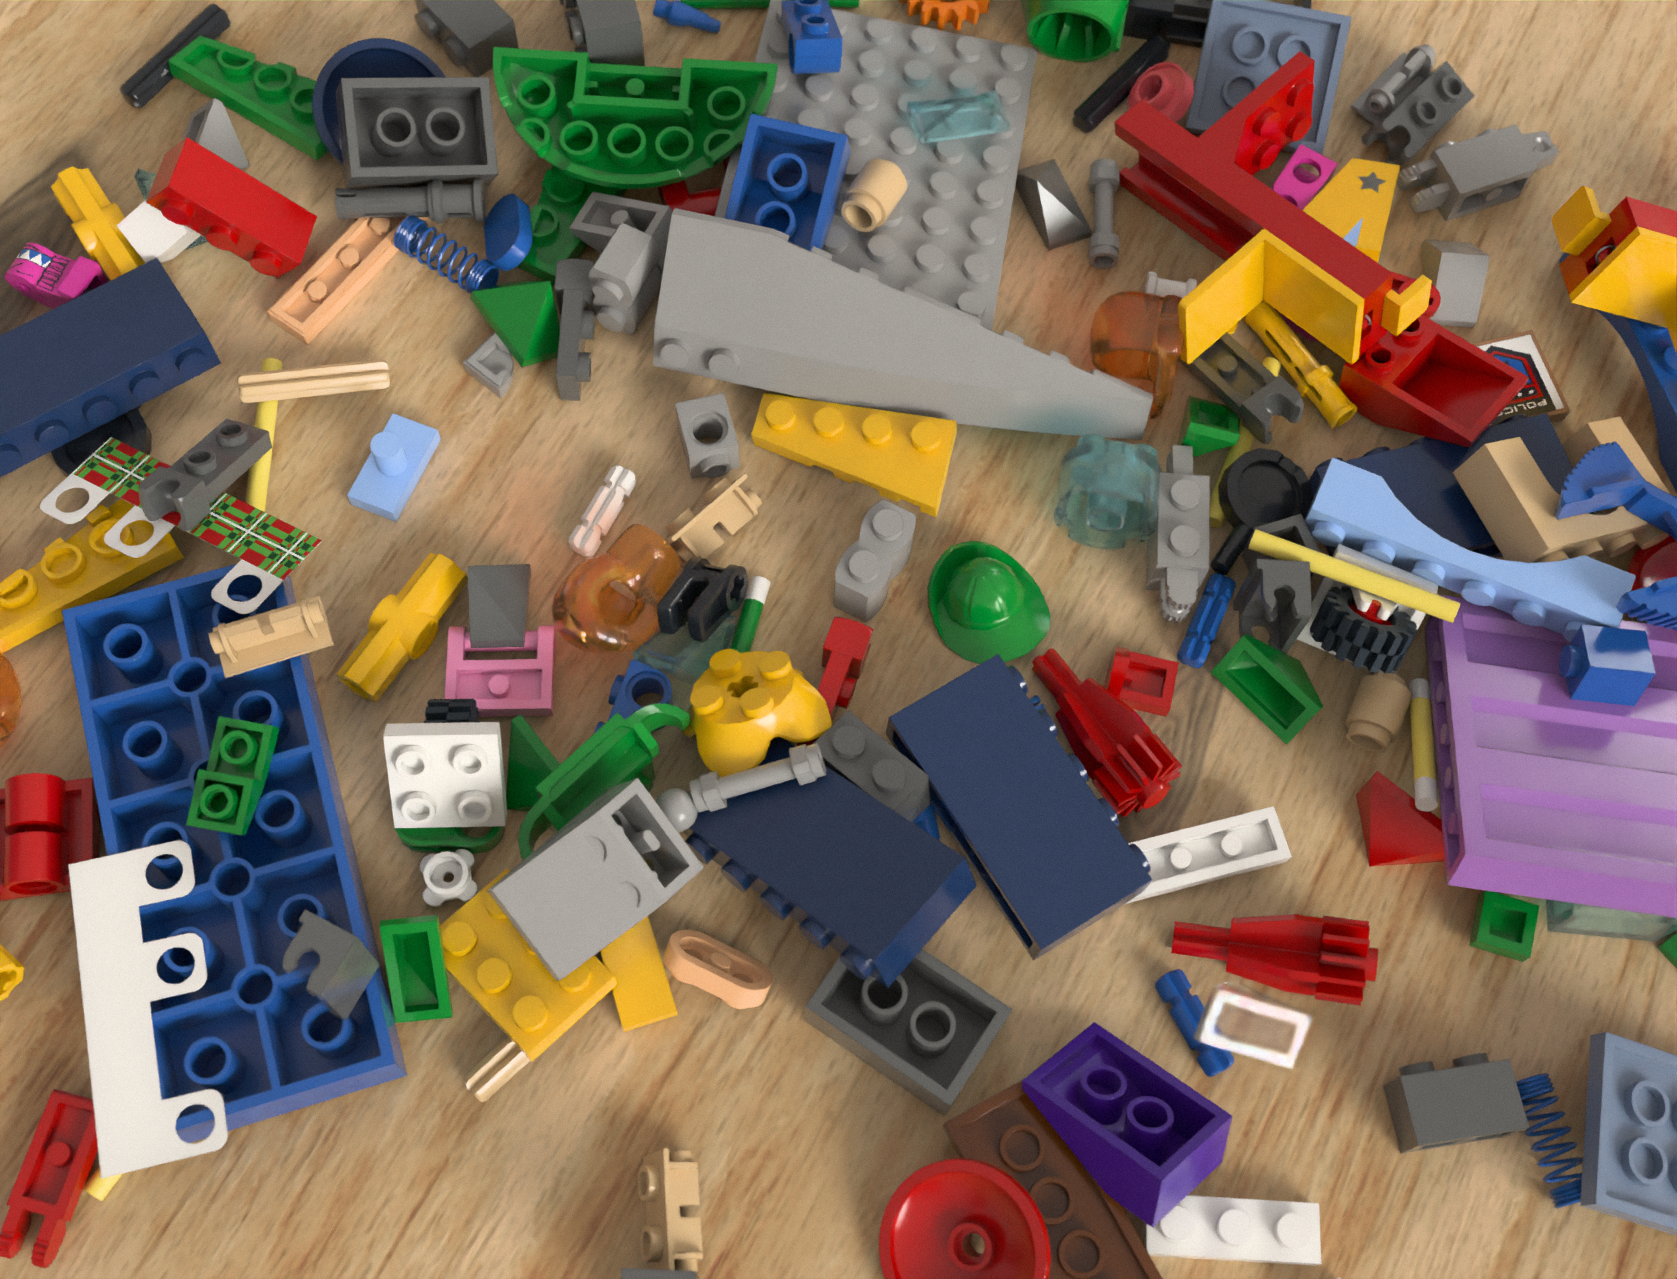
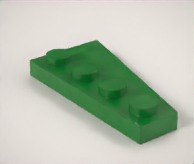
(259, 92)
(551, 222)

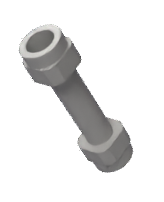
(1103, 244)
(711, 791)

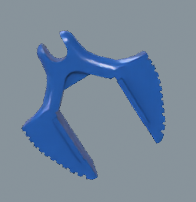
(1610, 480)

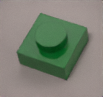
(1504, 925)

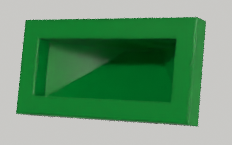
(522, 318)
(1208, 426)
(1270, 686)
(527, 766)
(416, 968)

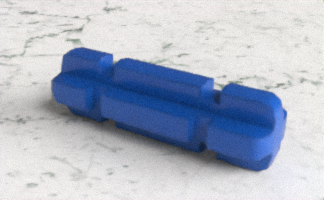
(1206, 620)
(1187, 1012)

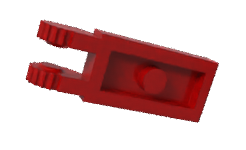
(51, 1176)

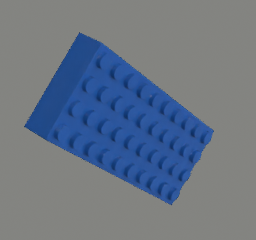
(149, 725)

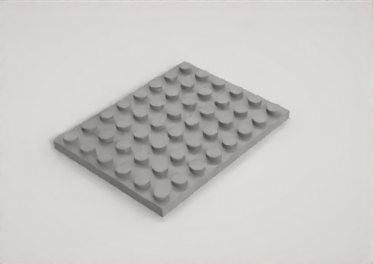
(960, 191)

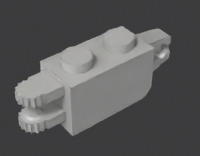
(1477, 171)
(1181, 540)

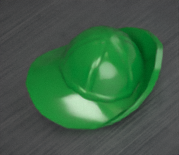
(986, 603)

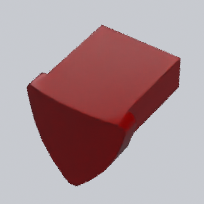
(1142, 680)

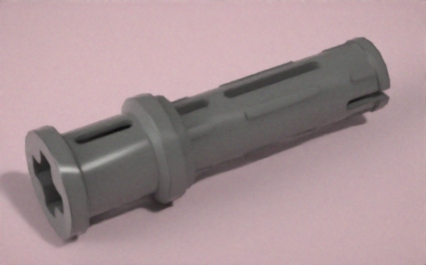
(435, 201)

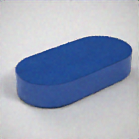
(508, 232)

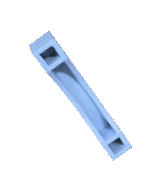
(1364, 515)

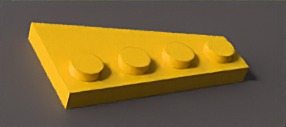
(880, 448)
(78, 574)

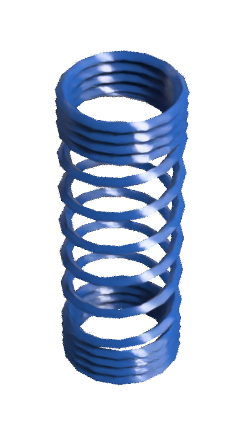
(412, 243)
(1534, 1087)

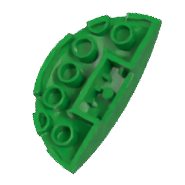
(629, 120)

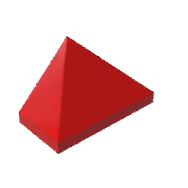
(1395, 828)

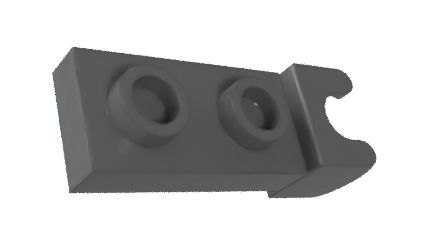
(1420, 114)
(577, 325)
(1246, 386)
(203, 473)

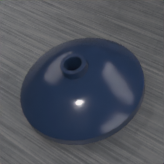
(363, 60)

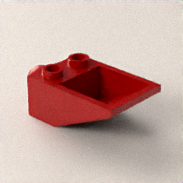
(1430, 384)

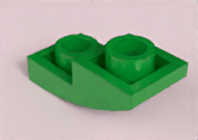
(235, 776)

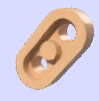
(717, 969)

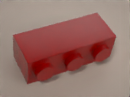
(231, 209)

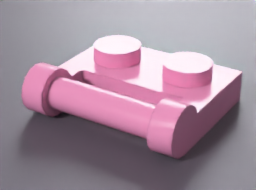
(503, 685)

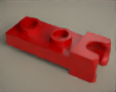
(842, 657)

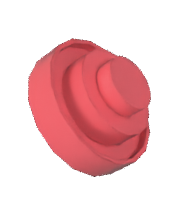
(1164, 88)

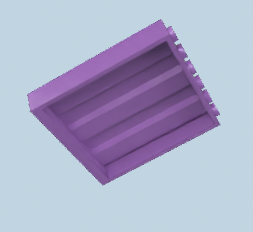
(1550, 787)

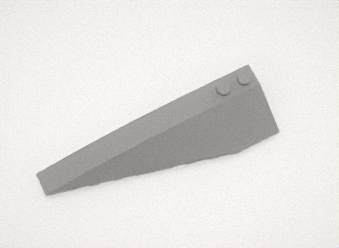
(796, 323)

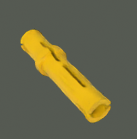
(1311, 378)

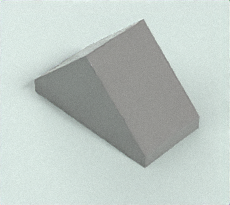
(1459, 276)

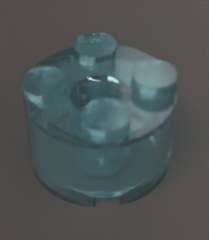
(1108, 492)

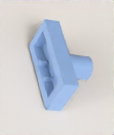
(393, 467)

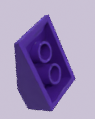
(1129, 1122)

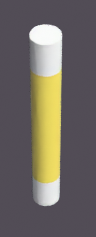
(1423, 746)

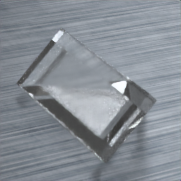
(1252, 1024)

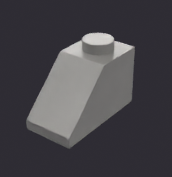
(605, 212)

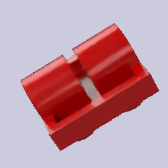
(43, 831)

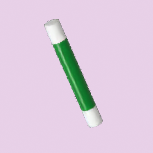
(750, 614)

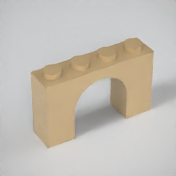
(1521, 504)

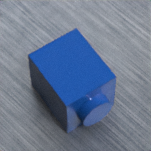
(1607, 665)

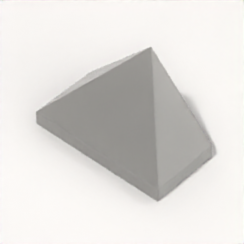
(214, 131)

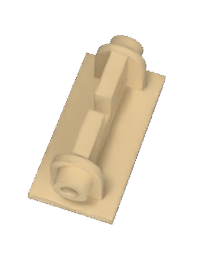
(725, 506)
(271, 636)
(665, 1185)

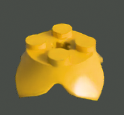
(746, 704)

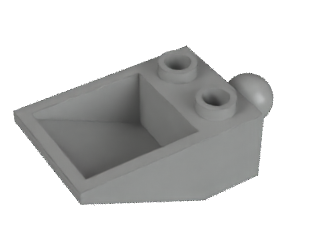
(600, 874)

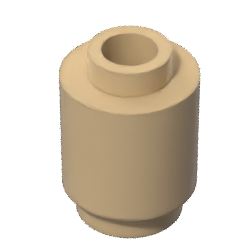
(873, 195)
(1377, 711)

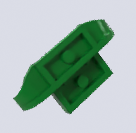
(610, 757)

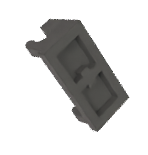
(1276, 598)
(343, 964)

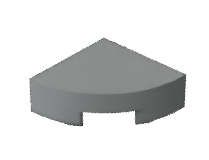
(492, 365)

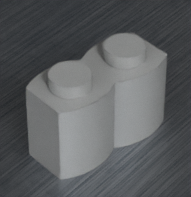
(625, 279)
(874, 560)

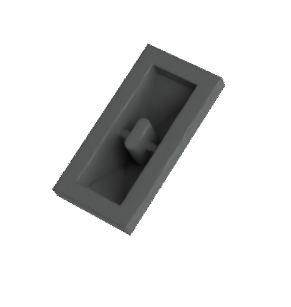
(1051, 205)
(498, 605)

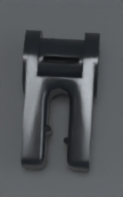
(702, 597)

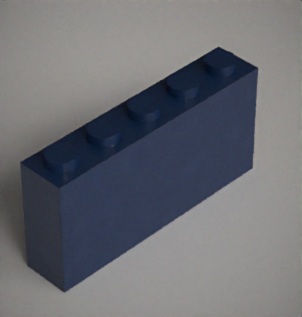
(95, 362)
(1426, 485)
(1019, 805)
(836, 867)

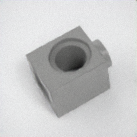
(707, 418)

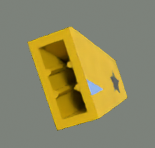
(1357, 204)

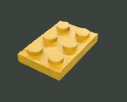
(510, 980)

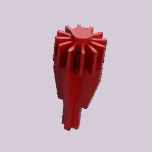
(1109, 739)
(1289, 953)

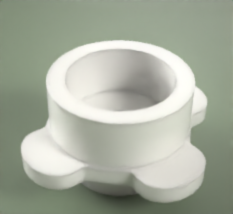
(437, 866)

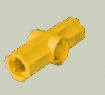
(95, 221)
(402, 627)

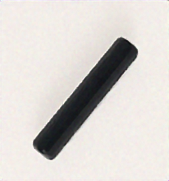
(156, 71)
(1119, 84)

